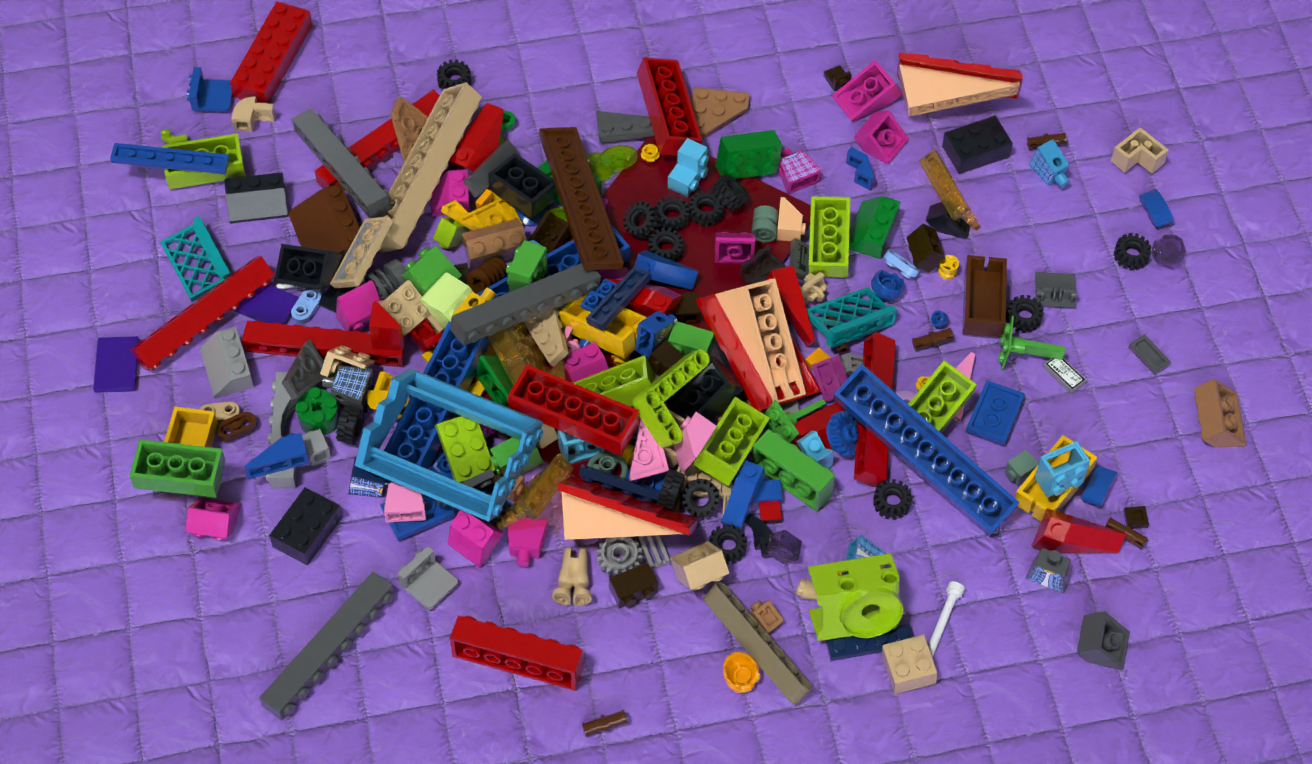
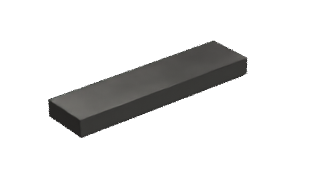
(479, 179)

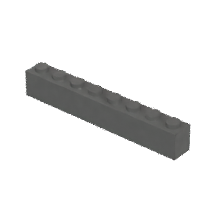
(341, 163)
(523, 303)
(327, 646)

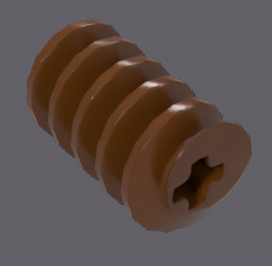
(487, 274)

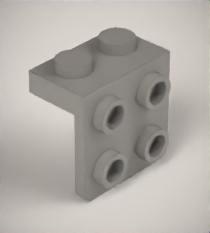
(426, 579)

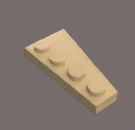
(547, 334)

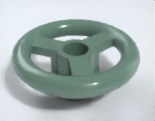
(608, 459)

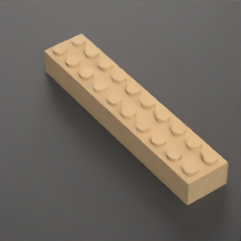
(427, 162)

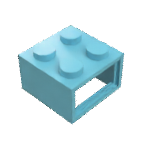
(568, 442)
(1069, 474)

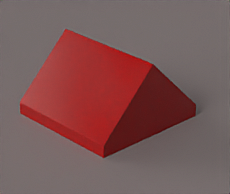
(384, 330)

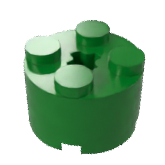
(317, 411)

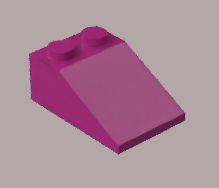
(867, 92)

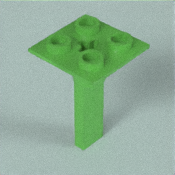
(1021, 346)
(784, 422)

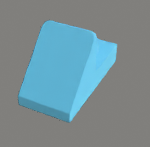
(813, 446)

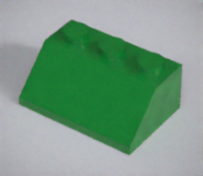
(873, 225)
(494, 379)

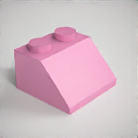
(695, 435)

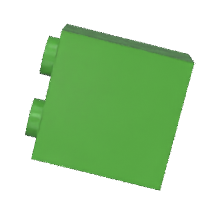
(428, 269)
(507, 448)

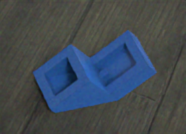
(863, 173)

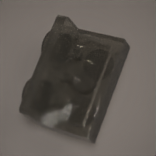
(759, 266)

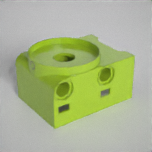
(856, 603)

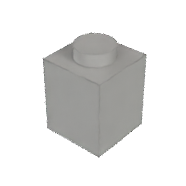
(316, 447)

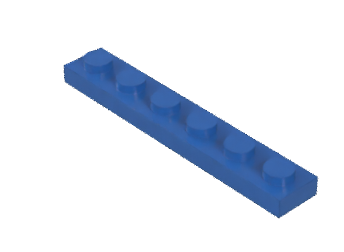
(170, 158)

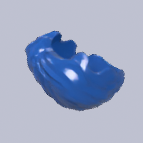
(887, 285)

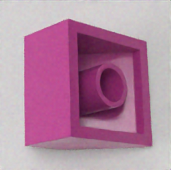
(881, 136)
(450, 189)
(734, 247)
(356, 306)
(584, 363)
(212, 517)
(473, 537)

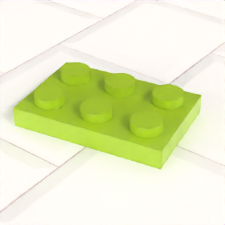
(464, 448)

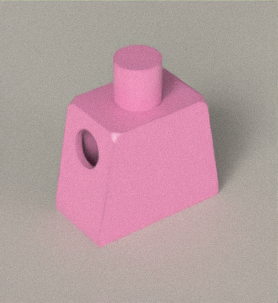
(403, 504)

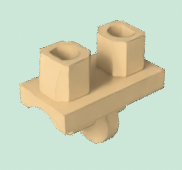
(813, 288)

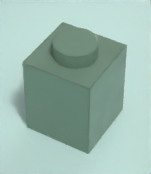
(1020, 467)

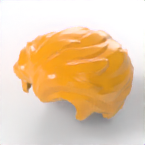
(740, 672)

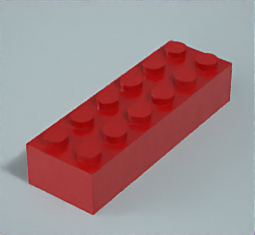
(271, 53)
(667, 104)
(574, 409)
(517, 652)

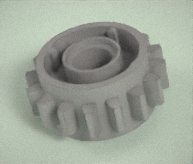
(618, 546)

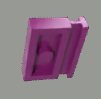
(830, 376)

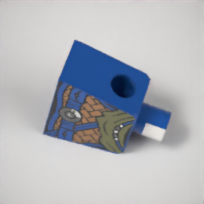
(653, 332)

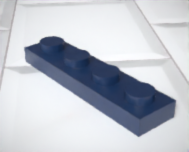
(618, 298)
(609, 481)
(854, 646)

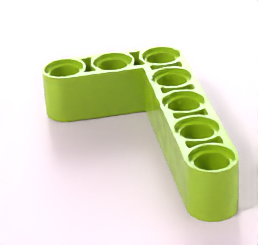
(651, 399)

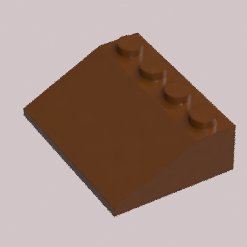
(325, 221)

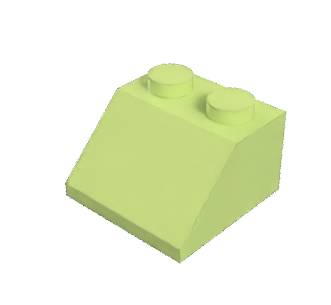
(445, 298)

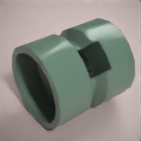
(764, 223)

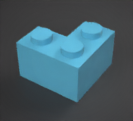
(689, 168)

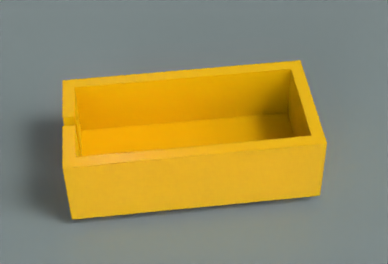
(616, 338)
(192, 427)
(1032, 496)

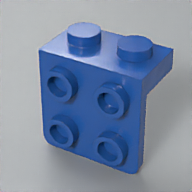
(208, 93)

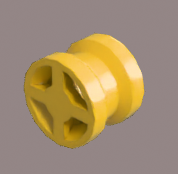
(952, 264)

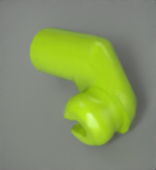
(169, 138)

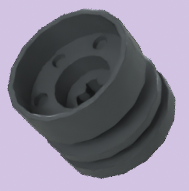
(388, 281)

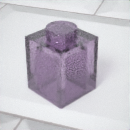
(784, 546)

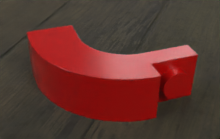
(424, 336)

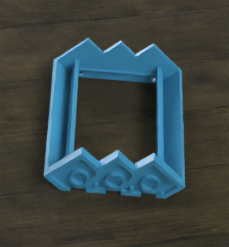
(462, 403)

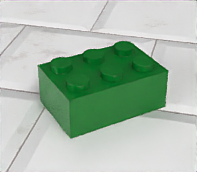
(749, 154)

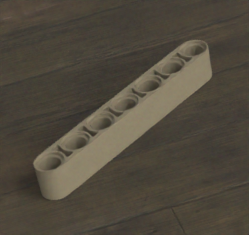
(757, 643)

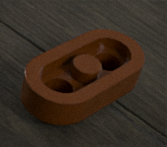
(236, 426)

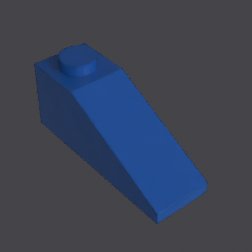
(666, 270)
(280, 456)
(743, 494)

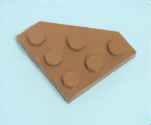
(717, 108)
(407, 124)

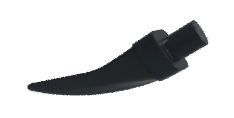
(760, 533)

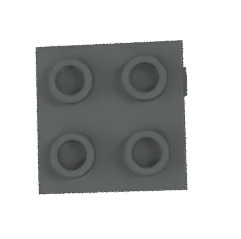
(1055, 289)

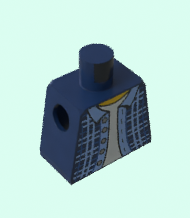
(367, 483)

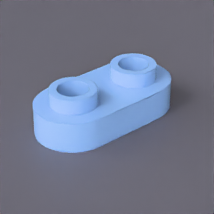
(895, 260)
(307, 305)

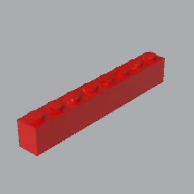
(377, 144)
(202, 312)
(289, 339)
(870, 452)

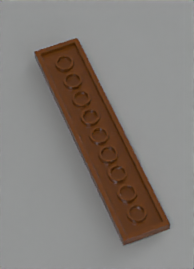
(580, 199)

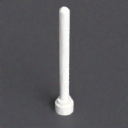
(954, 592)

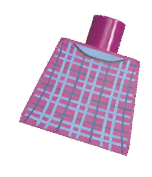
(797, 170)

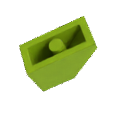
(449, 233)

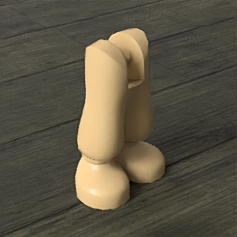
(573, 573)

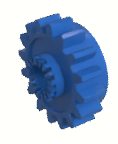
(842, 433)

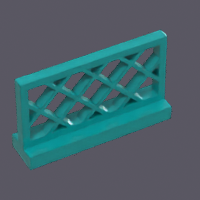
(209, 248)
(857, 326)

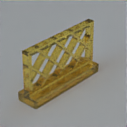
(947, 189)
(537, 492)

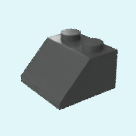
(1103, 641)

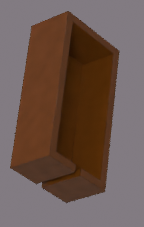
(984, 296)

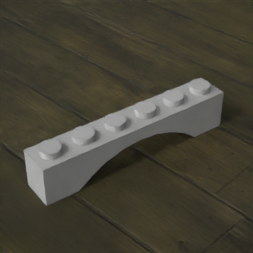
(282, 407)

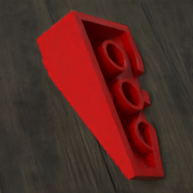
(479, 140)
(652, 299)
(793, 302)
(818, 423)
(1075, 535)

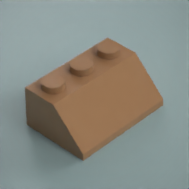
(493, 241)
(1219, 415)

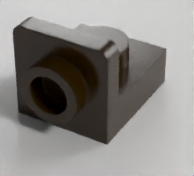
(837, 77)

